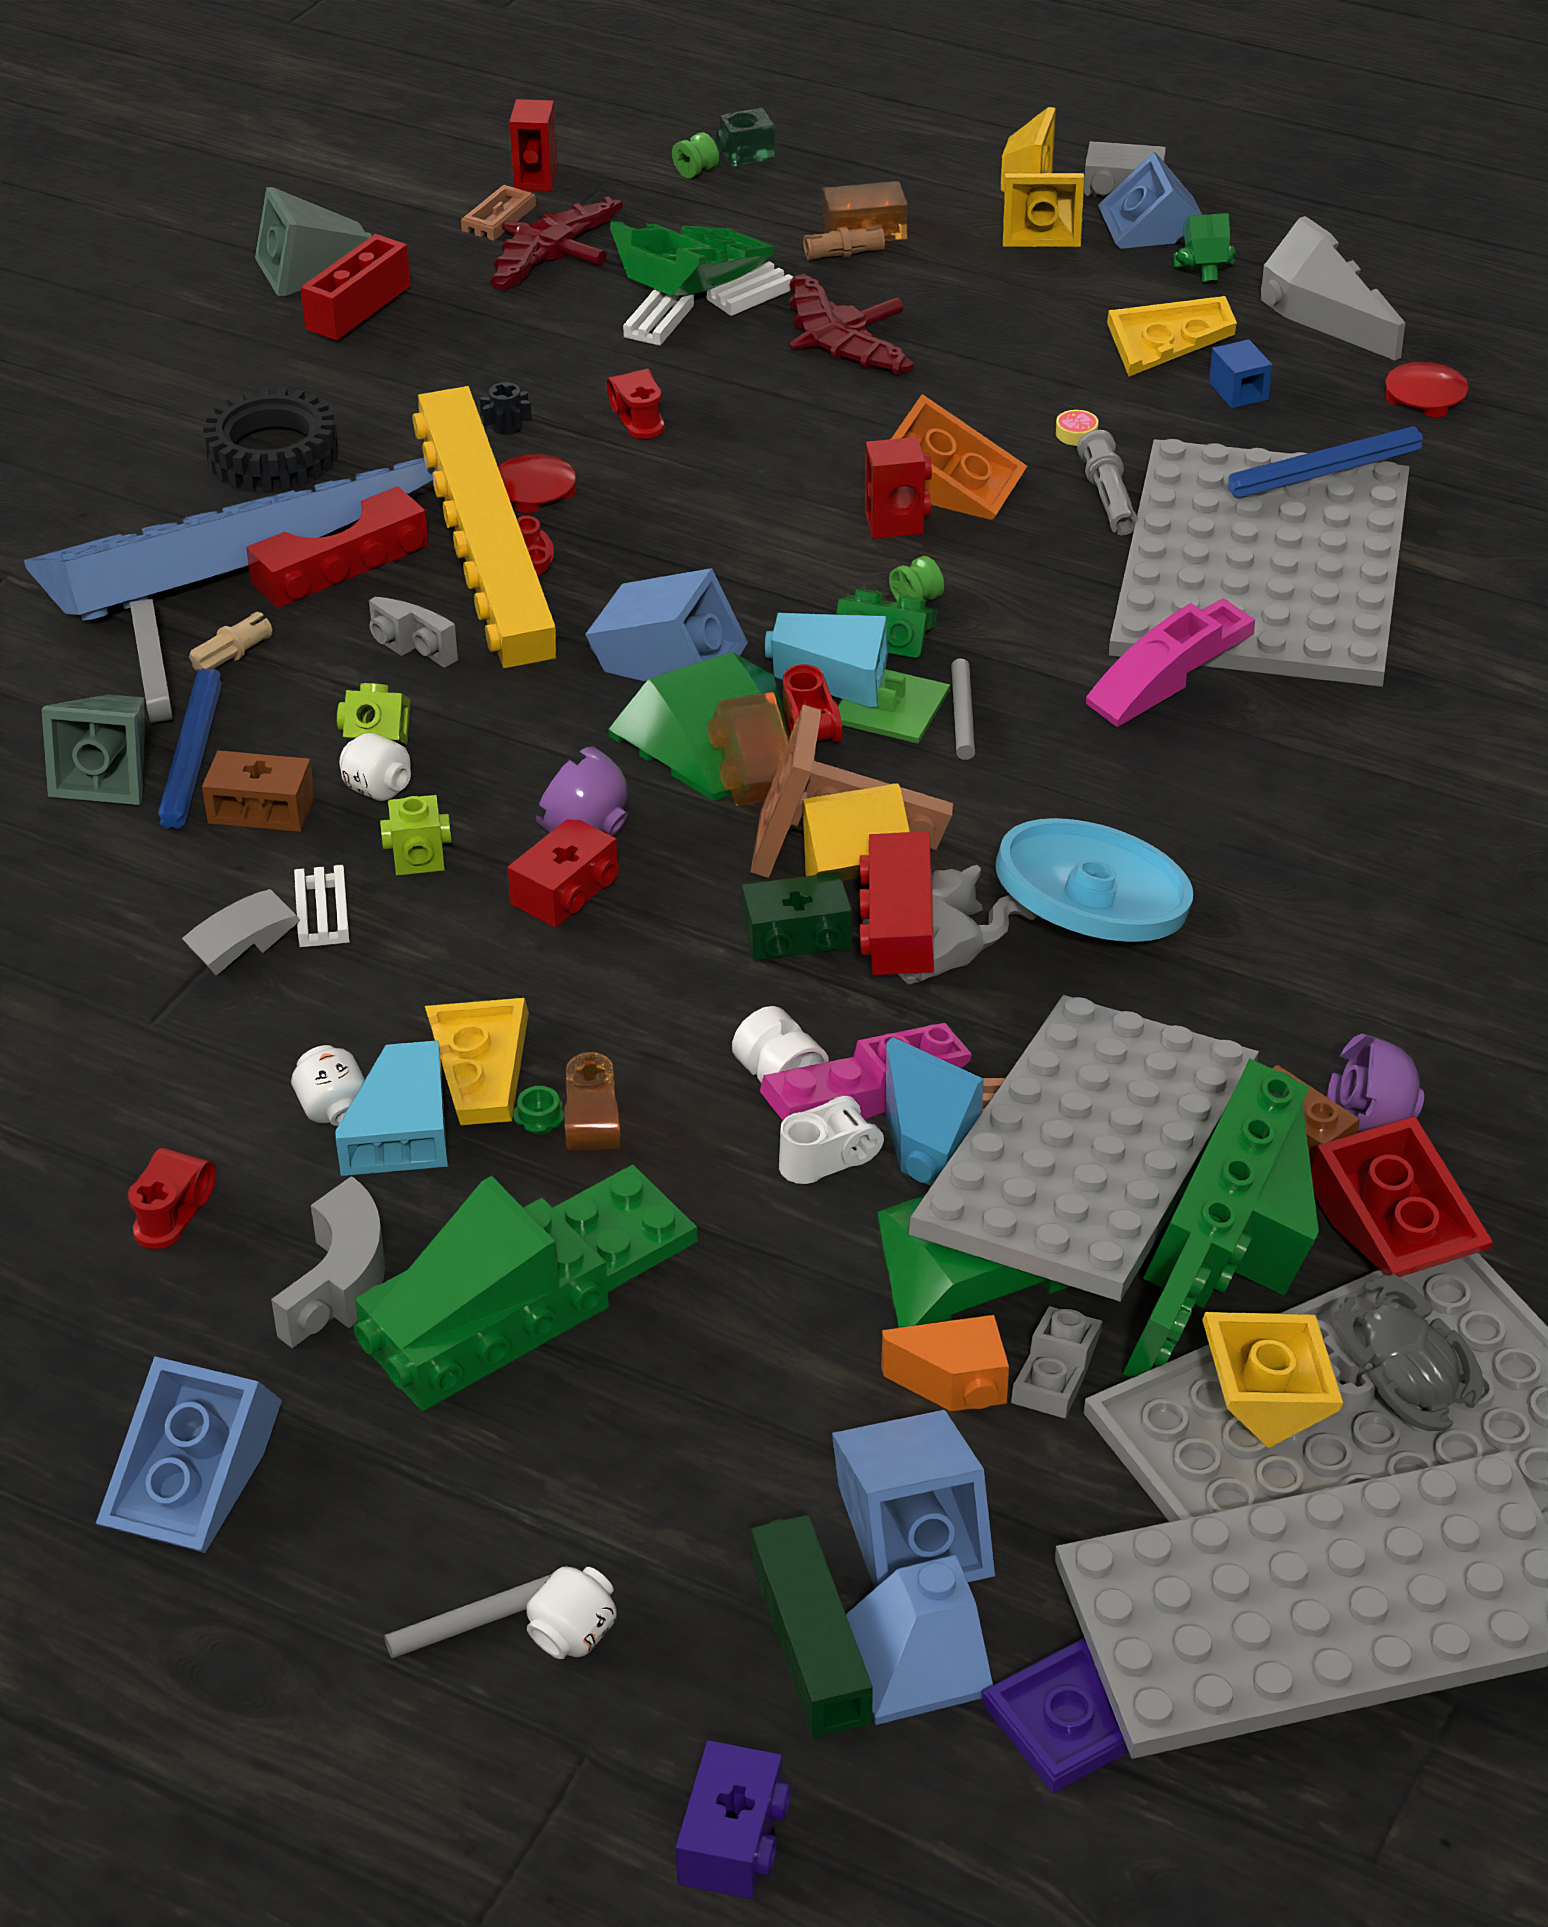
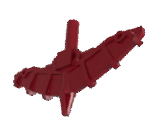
(550, 240)
(844, 327)

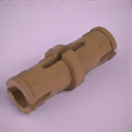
(843, 242)

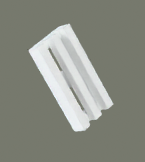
(751, 289)
(652, 314)
(320, 882)

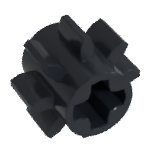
(505, 408)

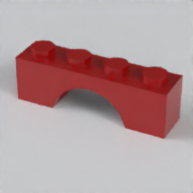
(298, 566)

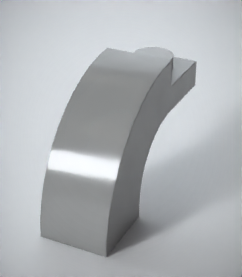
(351, 1233)

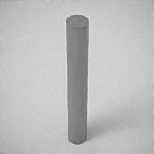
(963, 709)
(461, 1619)

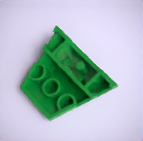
(687, 260)
(673, 714)
(938, 1281)

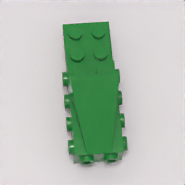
(1241, 1213)
(513, 1280)

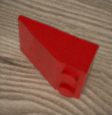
(1396, 1199)

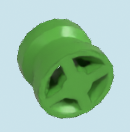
(695, 155)
(919, 580)

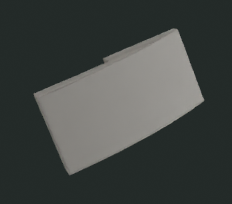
(409, 627)
(228, 933)
(1056, 1361)

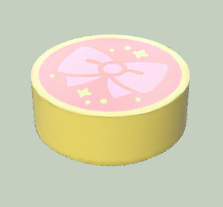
(1074, 425)

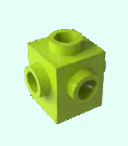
(390, 712)
(416, 834)

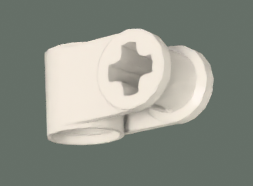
(823, 1141)

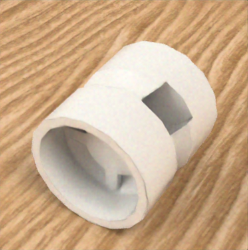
(774, 1043)

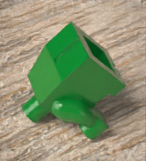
(1206, 246)

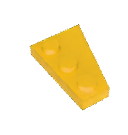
(1168, 330)
(481, 1055)

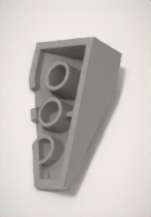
(1322, 291)

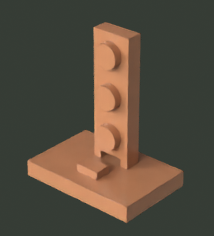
(804, 778)

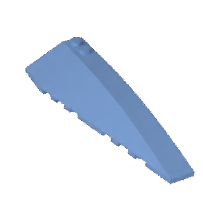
(170, 555)

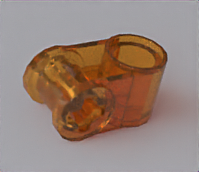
(591, 1104)

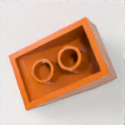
(967, 468)

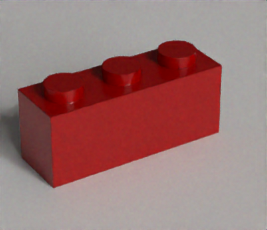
(355, 286)
(898, 903)

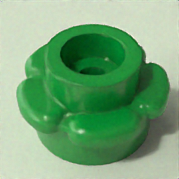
(539, 1110)

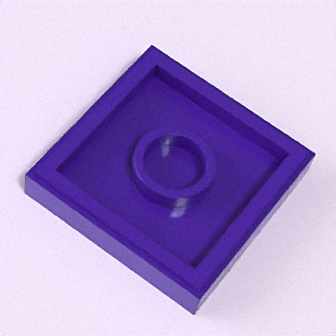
(1058, 1716)

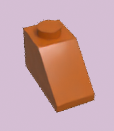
(949, 1362)

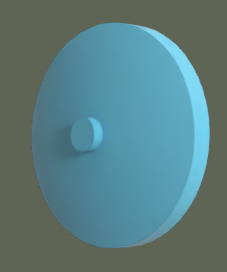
(1094, 880)

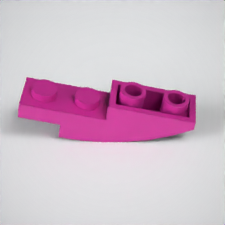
(1164, 656)
(857, 1076)

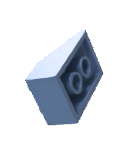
(188, 1454)

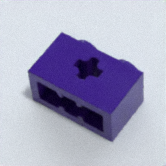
(731, 1820)

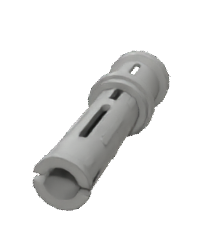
(1105, 471)

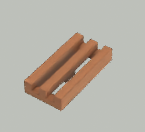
(496, 209)

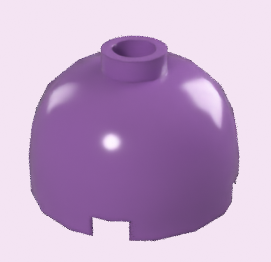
(587, 792)
(1377, 1083)

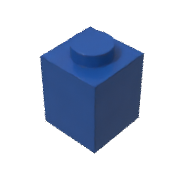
(1240, 373)

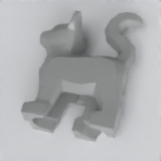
(957, 935)

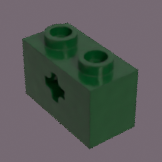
(796, 916)

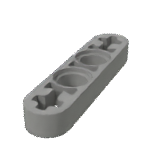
(151, 661)

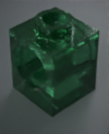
(746, 137)

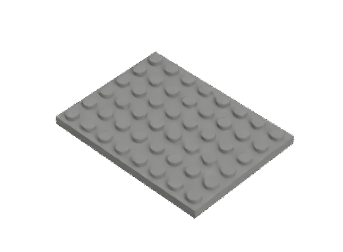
(1298, 559)
(1203, 1460)

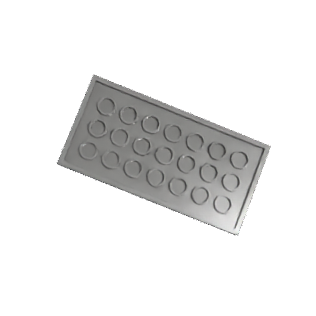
(1084, 1147)
(1314, 1602)

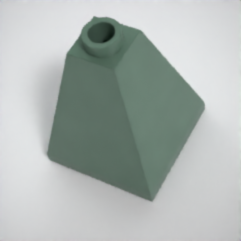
(301, 240)
(95, 749)

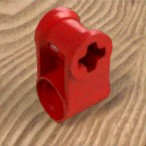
(636, 402)
(807, 686)
(169, 1196)

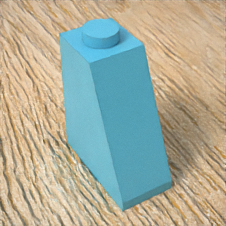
(844, 647)
(396, 1114)

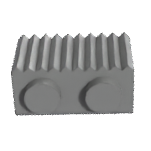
(1112, 163)

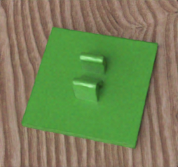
(903, 707)

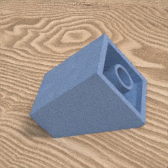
(665, 625)
(914, 1495)

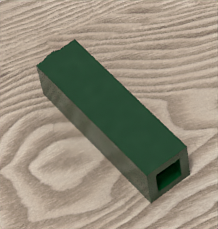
(811, 1626)

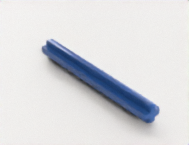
(1324, 462)
(190, 749)

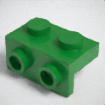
(905, 619)

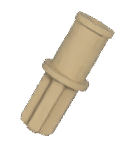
(231, 642)

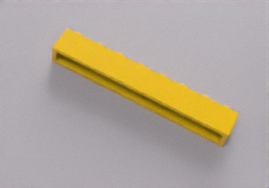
(485, 528)

